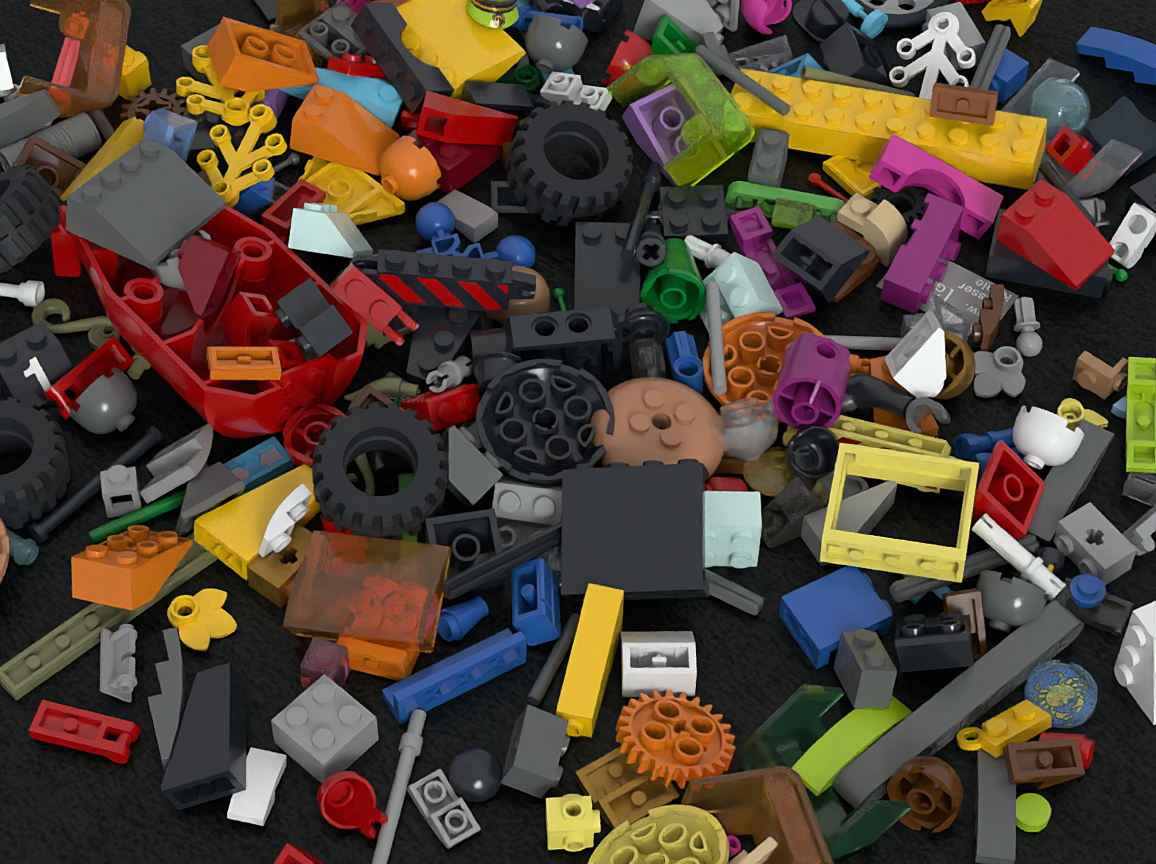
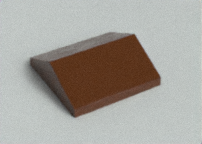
(53, 164)

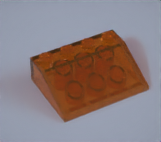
(369, 591)

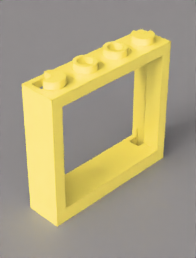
(891, 553)

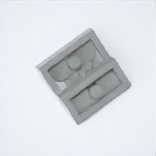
(178, 463)

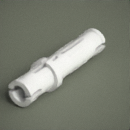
(1013, 552)

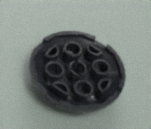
(539, 394)

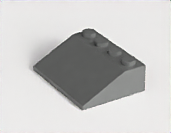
(142, 204)

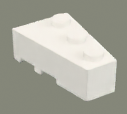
(1137, 659)

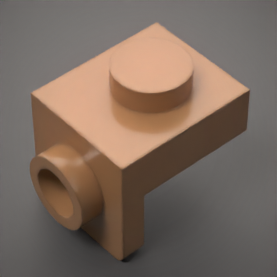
(1098, 376)

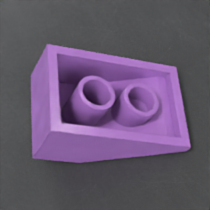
(658, 124)

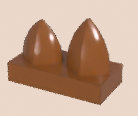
(963, 104)

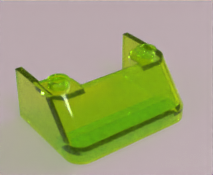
(718, 124)

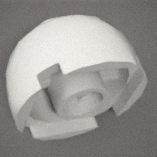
(1044, 438)

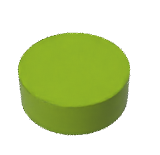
(1032, 812)

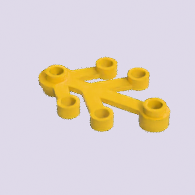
(232, 109)
(228, 188)

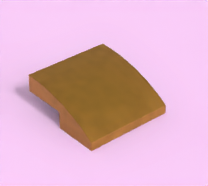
(620, 790)

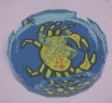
(1063, 692)

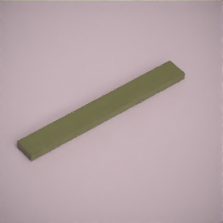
(84, 630)

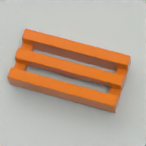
(243, 363)

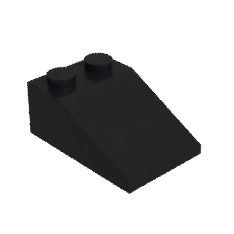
(600, 272)

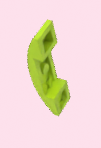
(1141, 415)
(846, 742)

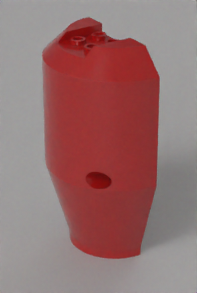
(175, 338)

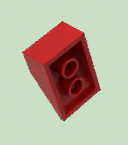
(1054, 235)

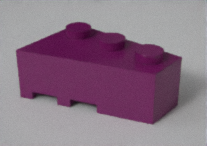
(924, 256)

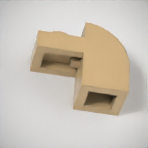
(879, 224)

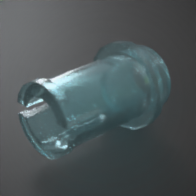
(22, 549)

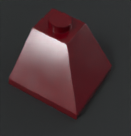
(206, 271)

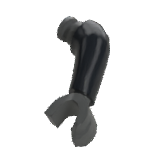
(869, 391)

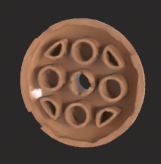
(641, 410)

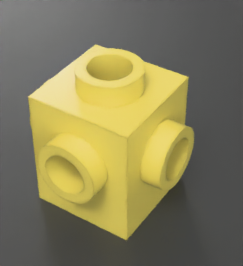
(571, 822)

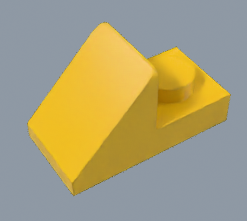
(1019, 11)

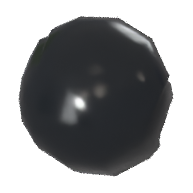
(812, 452)
(475, 774)

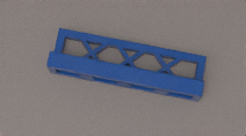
(456, 674)

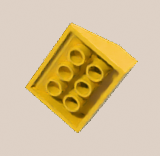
(451, 40)

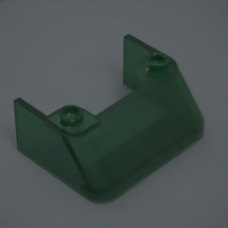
(787, 738)

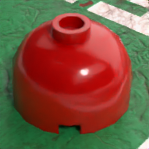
(627, 56)
(303, 432)

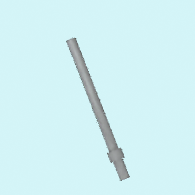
(409, 747)

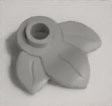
(995, 375)

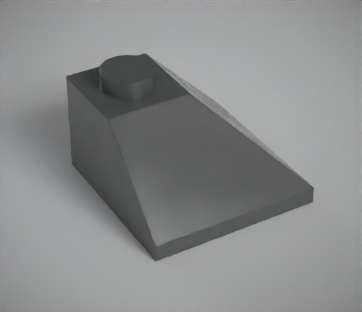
(205, 492)

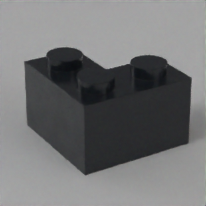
(312, 318)

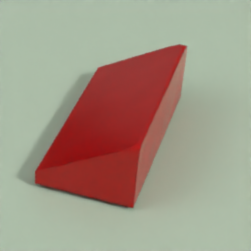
(65, 255)

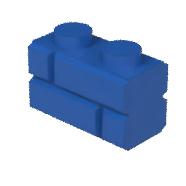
(536, 602)

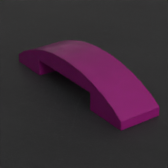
(755, 243)

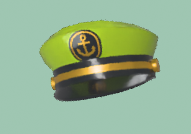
(493, 13)

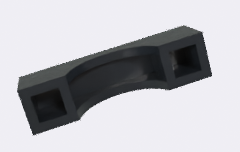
(380, 31)

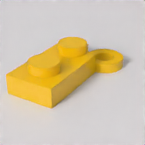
(1010, 726)

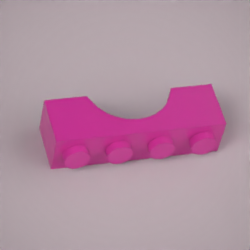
(906, 165)

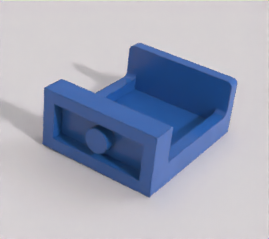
(833, 605)

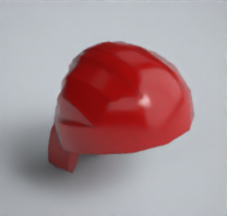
(350, 803)

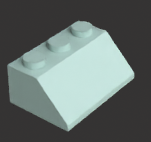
(326, 231)

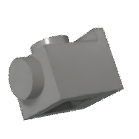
(119, 482)

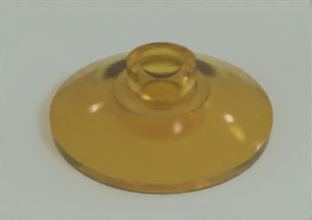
(768, 472)

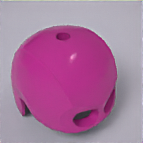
(764, 12)

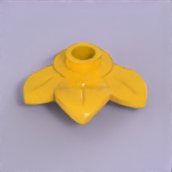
(206, 618)

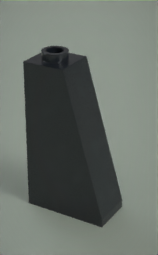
(1012, 267)
(210, 742)

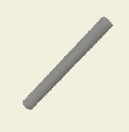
(716, 338)

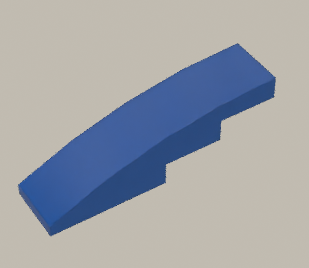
(1121, 52)

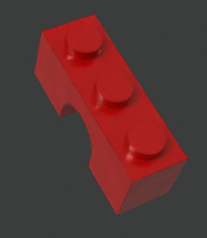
(250, 323)

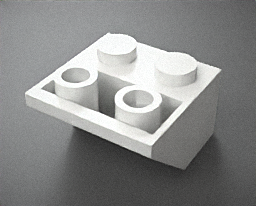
(658, 663)

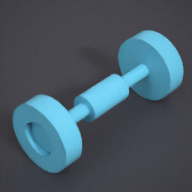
(872, 23)

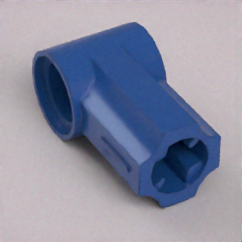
(684, 360)

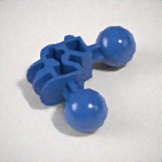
(436, 224)

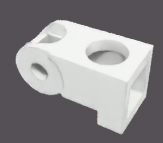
(1133, 235)

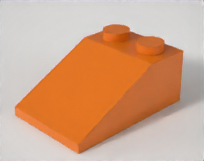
(259, 58)
(340, 130)

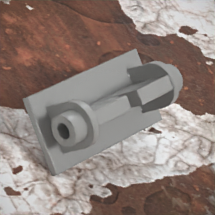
(117, 663)

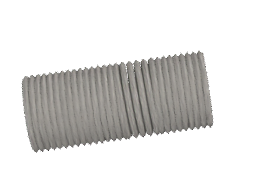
(75, 135)

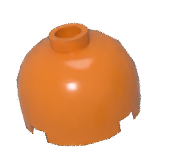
(408, 170)

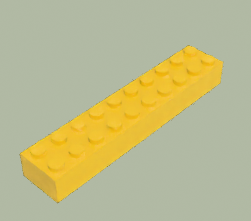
(861, 121)

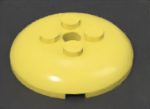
(666, 837)

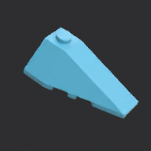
(373, 94)

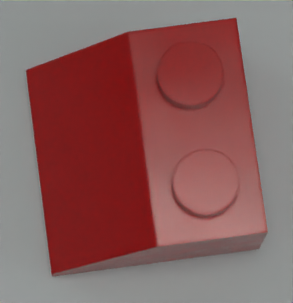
(1008, 491)

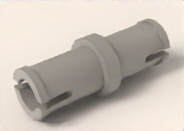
(449, 374)

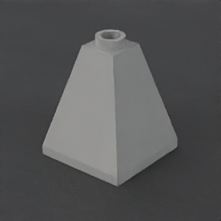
(689, 15)

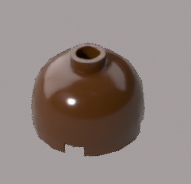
(931, 791)

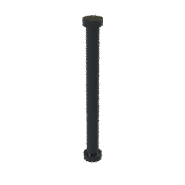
(40, 530)

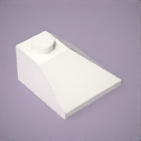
(920, 358)

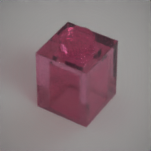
(327, 659)

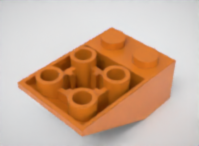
(127, 567)

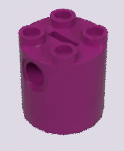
(812, 382)

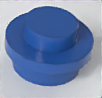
(1087, 590)

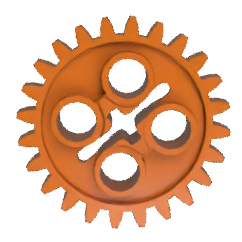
(674, 738)

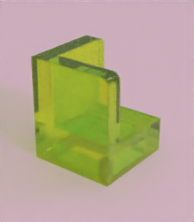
(791, 213)

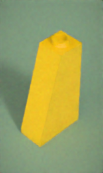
(121, 141)
(237, 527)
(591, 659)

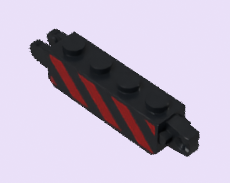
(447, 280)

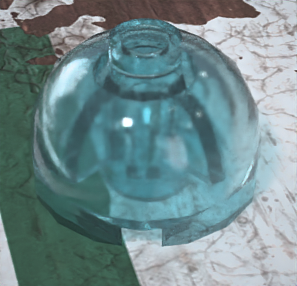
(1061, 104)

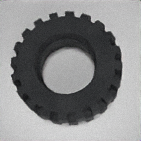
(581, 131)
(26, 213)
(379, 430)
(44, 475)

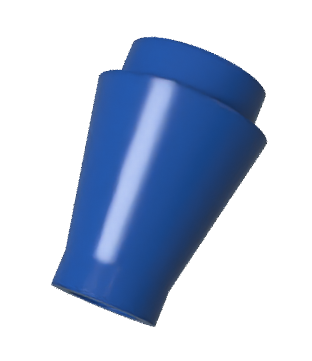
(461, 618)

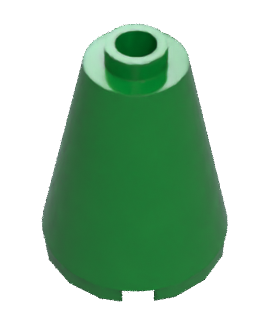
(675, 284)

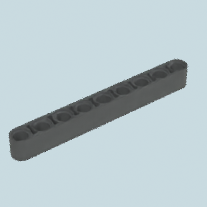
(959, 703)

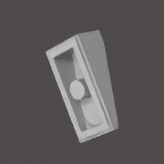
(471, 216)

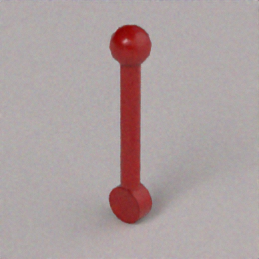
(815, 180)

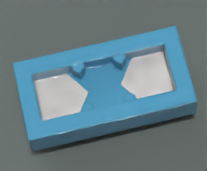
(260, 464)

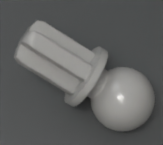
(1028, 342)

